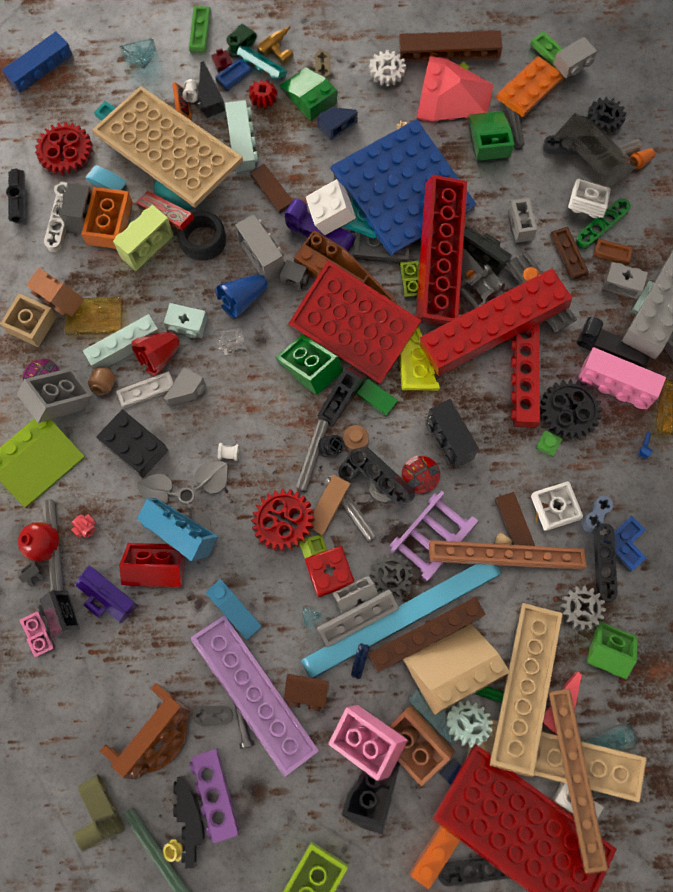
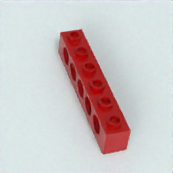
(526, 417)

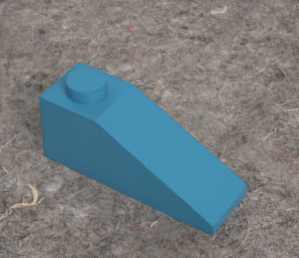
(233, 609)

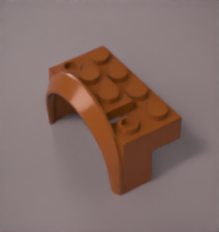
(142, 748)

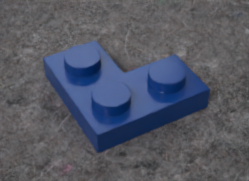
(624, 546)

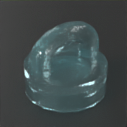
(309, 616)

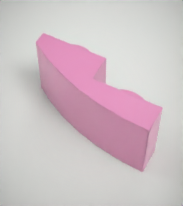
(36, 634)

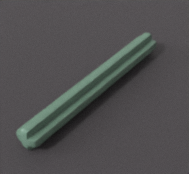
(154, 851)

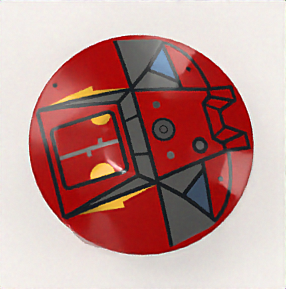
(421, 474)

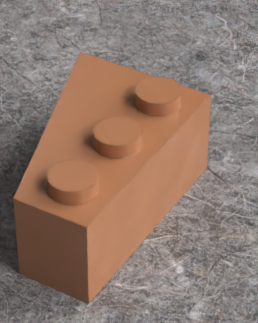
(54, 293)

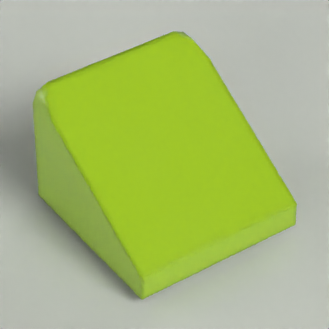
(313, 546)

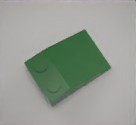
(310, 92)
(310, 364)

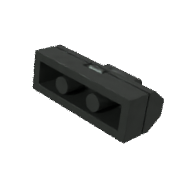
(485, 249)

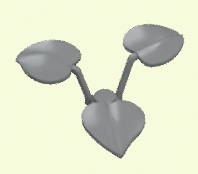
(209, 475)

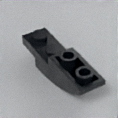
(188, 811)

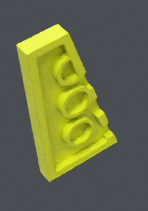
(416, 368)

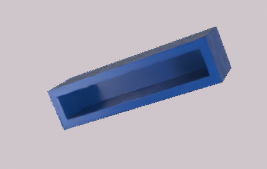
(37, 62)

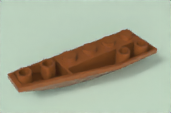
(320, 249)

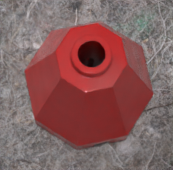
(155, 350)

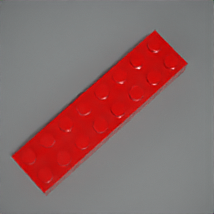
(441, 250)
(495, 321)

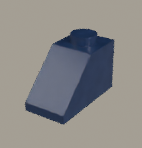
(336, 121)

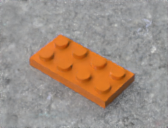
(530, 86)

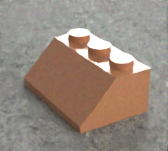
(425, 749)

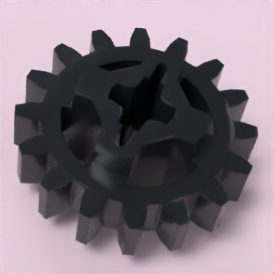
(606, 114)

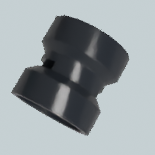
(331, 445)

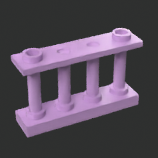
(426, 568)

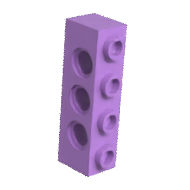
(215, 831)

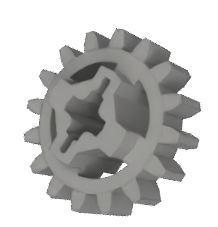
(588, 613)

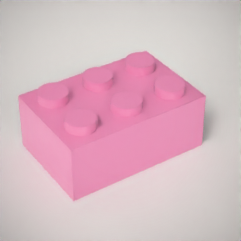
(367, 742)

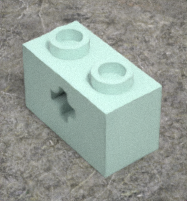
(192, 319)

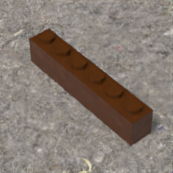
(451, 45)
(426, 634)

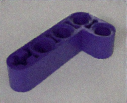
(301, 222)

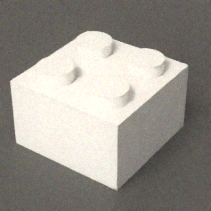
(330, 207)

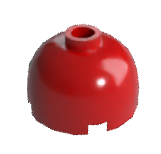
(38, 541)

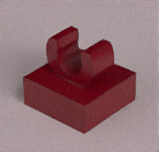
(221, 60)

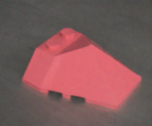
(452, 92)

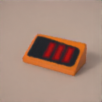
(181, 105)

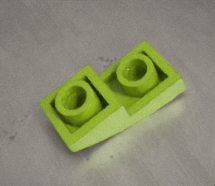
(410, 278)

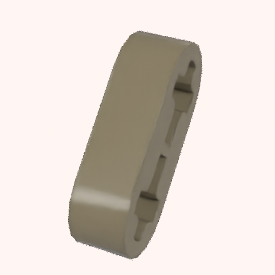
(323, 66)

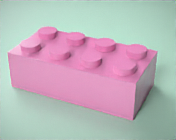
(621, 379)

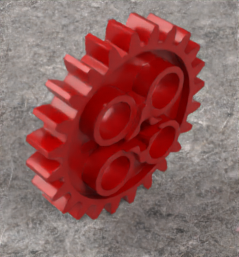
(54, 148)
(273, 535)

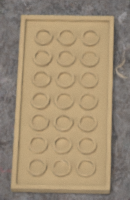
(168, 146)

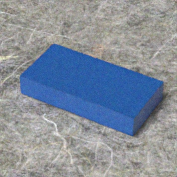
(233, 74)

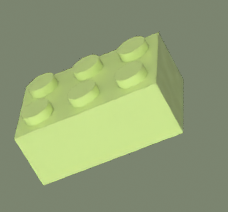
(143, 237)

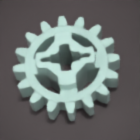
(469, 724)

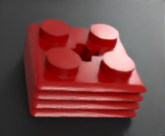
(318, 564)

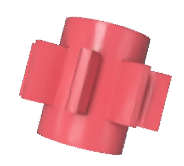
(83, 526)

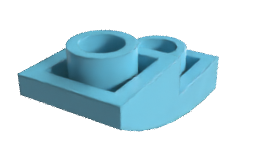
(104, 178)

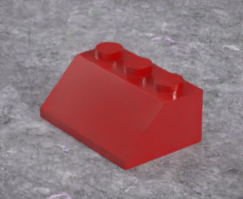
(152, 565)

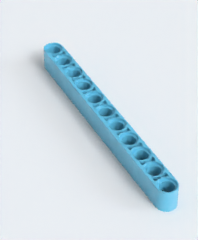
(406, 615)

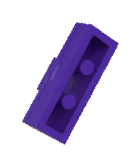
(111, 597)

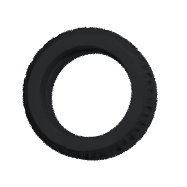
(206, 251)

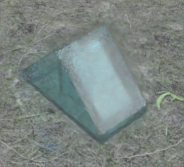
(139, 52)

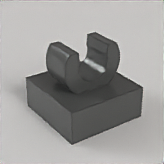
(28, 572)

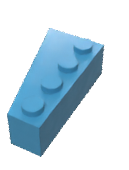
(177, 529)

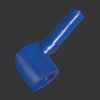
(645, 451)

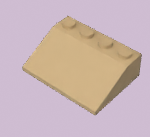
(455, 668)

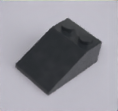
(58, 613)

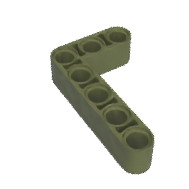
(103, 812)

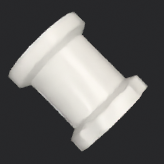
(190, 86)
(228, 452)

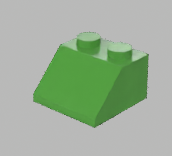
(613, 650)

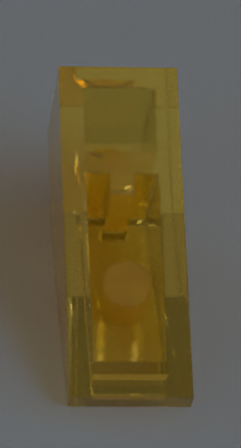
(664, 416)

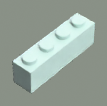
(240, 134)
(119, 344)

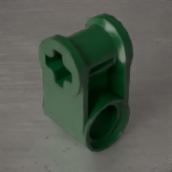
(240, 37)

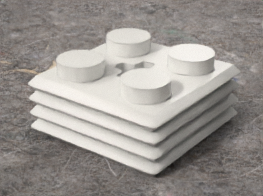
(589, 198)
(562, 495)

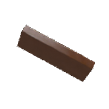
(271, 188)
(569, 253)
(514, 520)

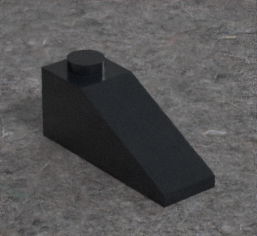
(209, 96)
(341, 395)

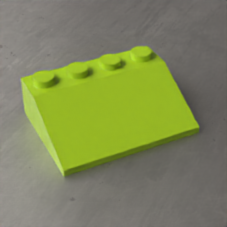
(36, 460)

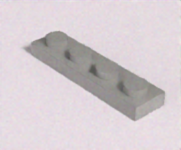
(358, 618)

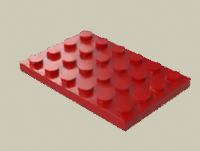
(354, 322)

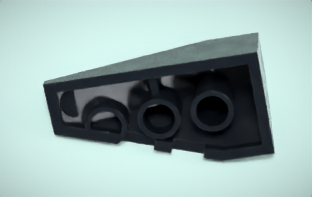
(370, 801)

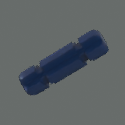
(360, 660)

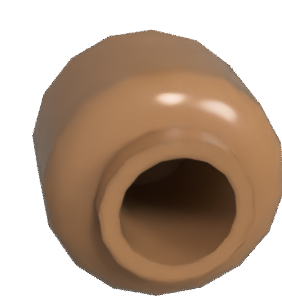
(101, 380)

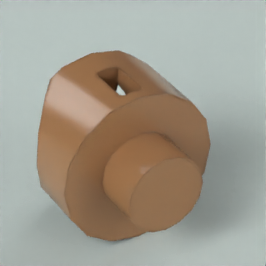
(355, 437)

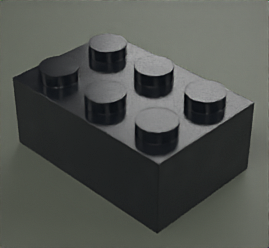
(451, 434)
(132, 443)

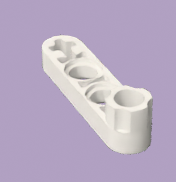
(56, 219)

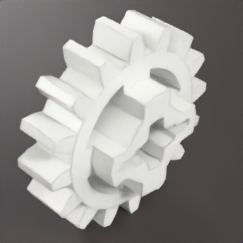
(387, 68)

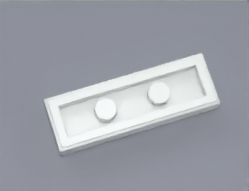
(145, 390)

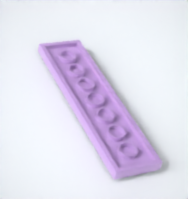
(254, 695)

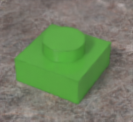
(549, 443)

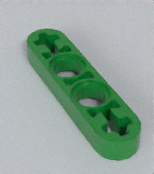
(603, 223)

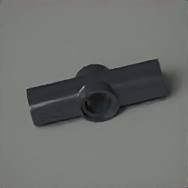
(16, 203)

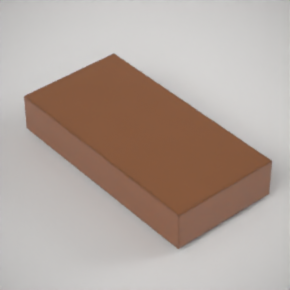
(612, 252)

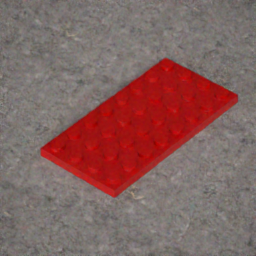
(516, 828)

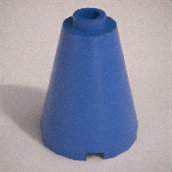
(240, 293)

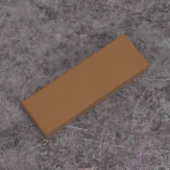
(329, 504)

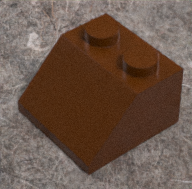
(306, 691)

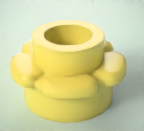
(173, 851)

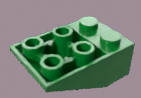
(491, 135)

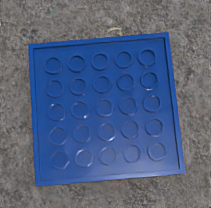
(390, 183)

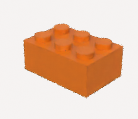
(106, 216)

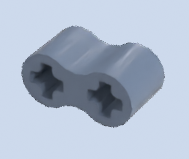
(597, 514)

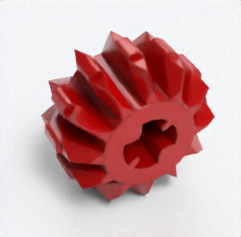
(263, 94)

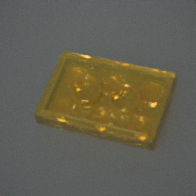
(95, 316)

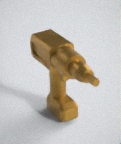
(271, 43)

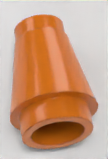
(642, 157)

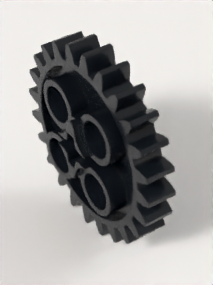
(586, 406)

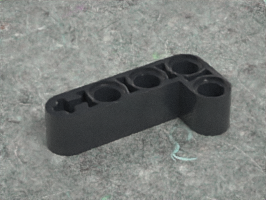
(594, 336)
(378, 479)
(478, 876)

